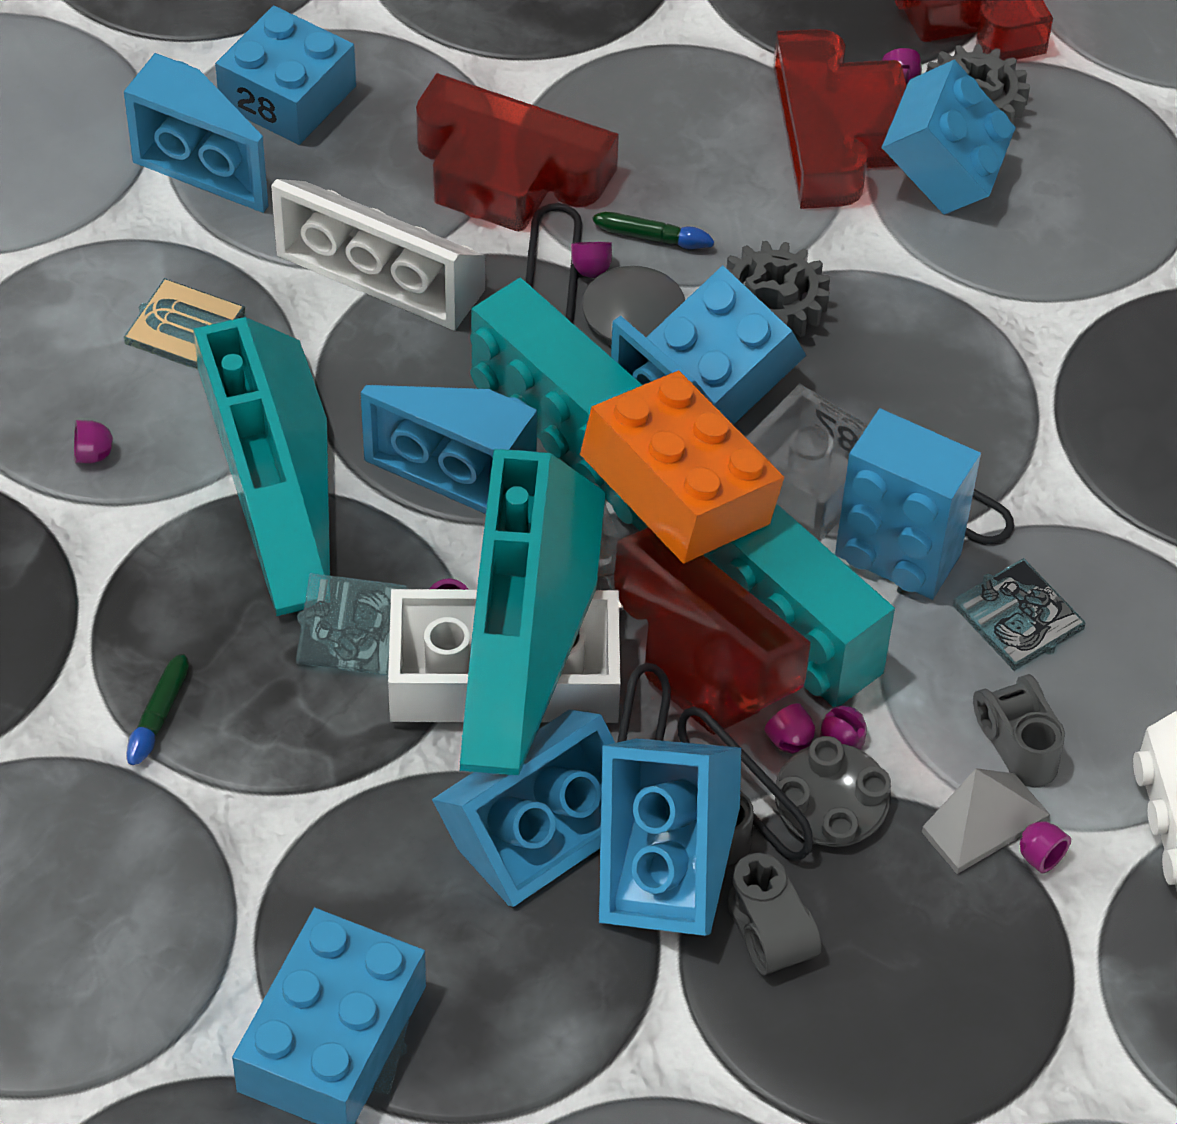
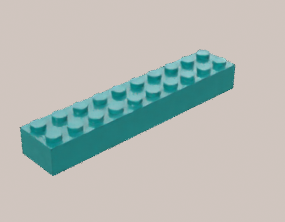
(547, 362)

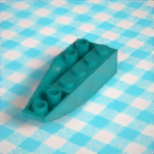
(274, 448)
(529, 601)

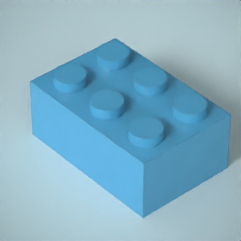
(906, 503)
(329, 1020)

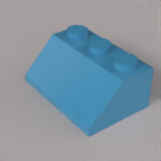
(537, 823)

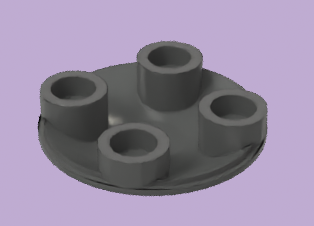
(636, 294)
(836, 790)

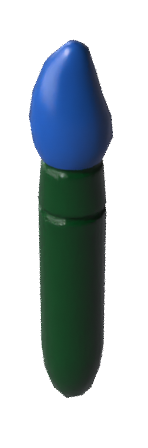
(652, 230)
(143, 738)

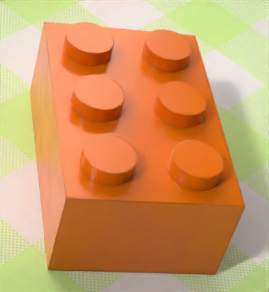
(681, 466)

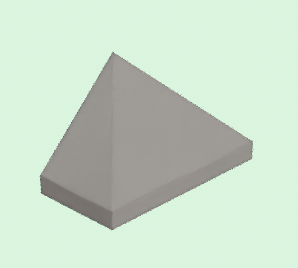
(982, 818)

